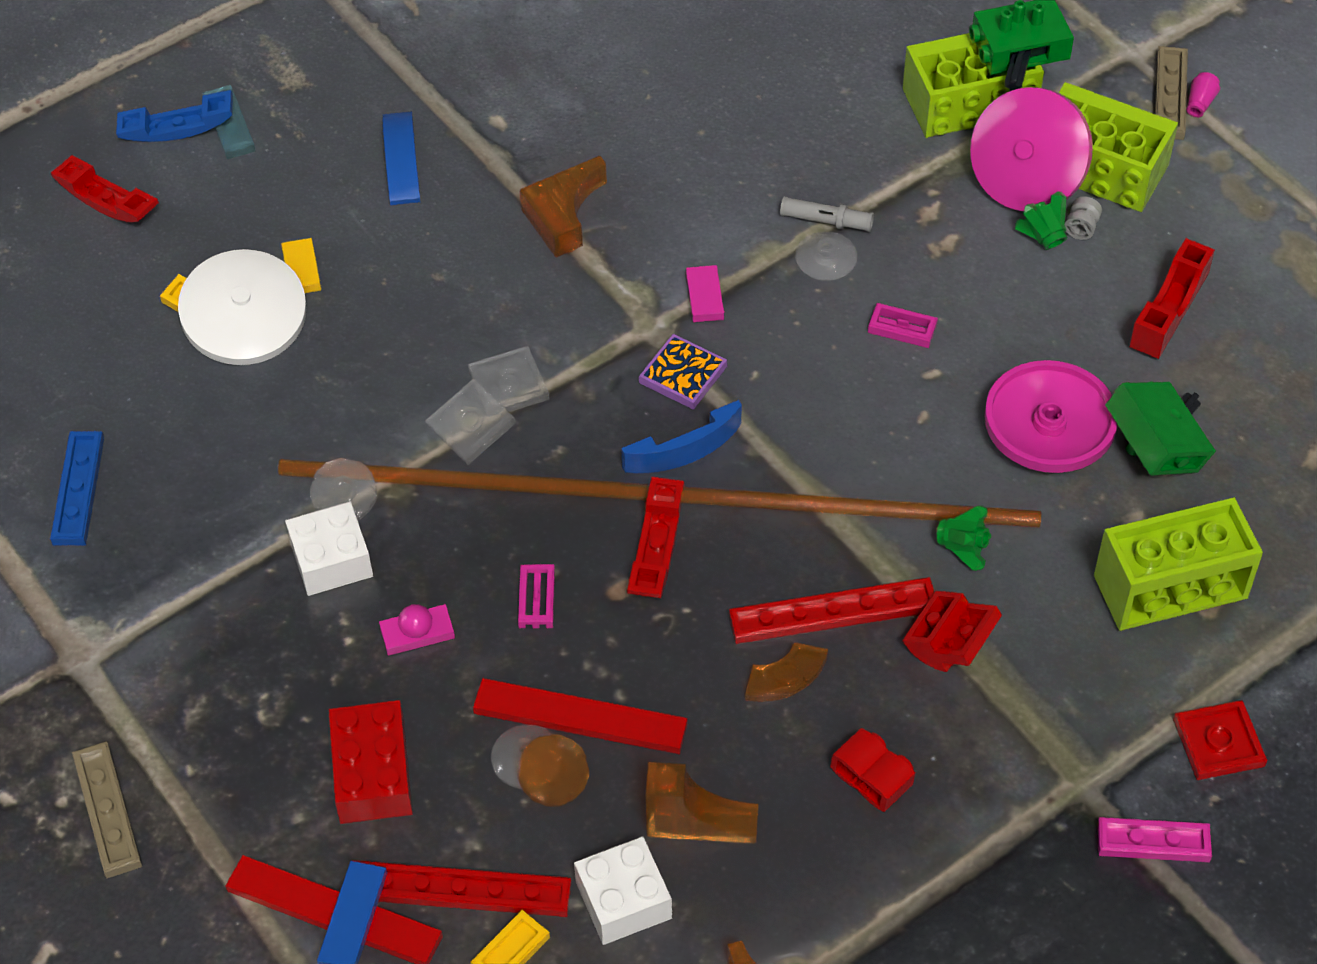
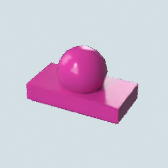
(416, 628)

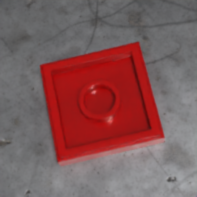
(1219, 740)

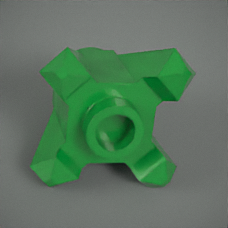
(1045, 221)
(966, 536)

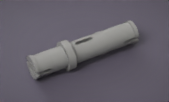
(828, 214)

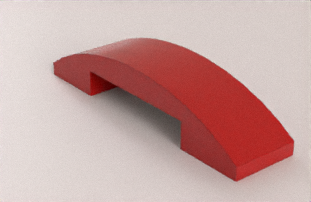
(100, 194)
(657, 538)

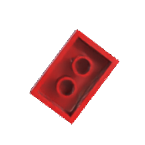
(370, 762)

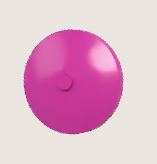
(1030, 147)
(1050, 416)

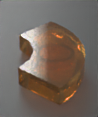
(787, 675)

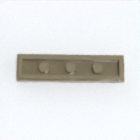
(1172, 86)
(107, 810)

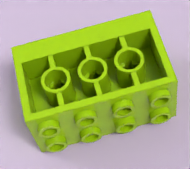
(951, 85)
(1128, 148)
(1177, 563)

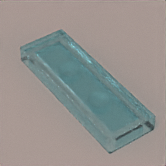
(233, 132)

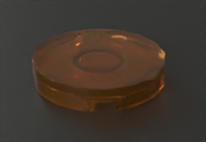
(553, 770)

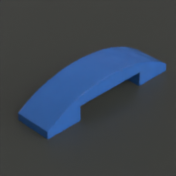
(175, 124)
(401, 158)
(648, 457)

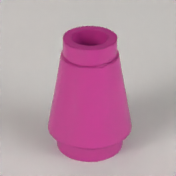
(1202, 93)

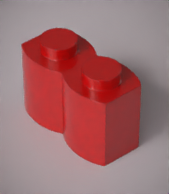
(873, 769)

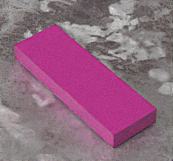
(1154, 839)

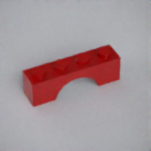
(1163, 315)

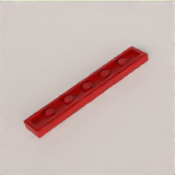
(830, 610)
(580, 716)
(475, 889)
(316, 904)

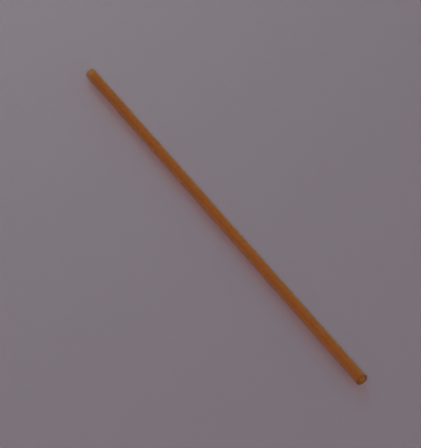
(691, 495)

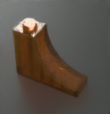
(555, 201)
(686, 811)

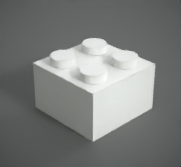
(329, 548)
(623, 890)

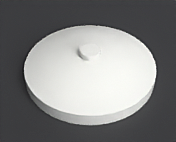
(242, 307)

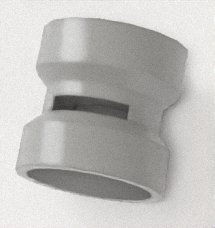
(1083, 218)

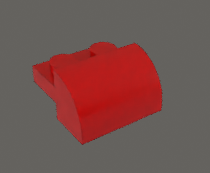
(950, 630)

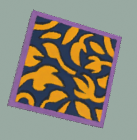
(683, 371)

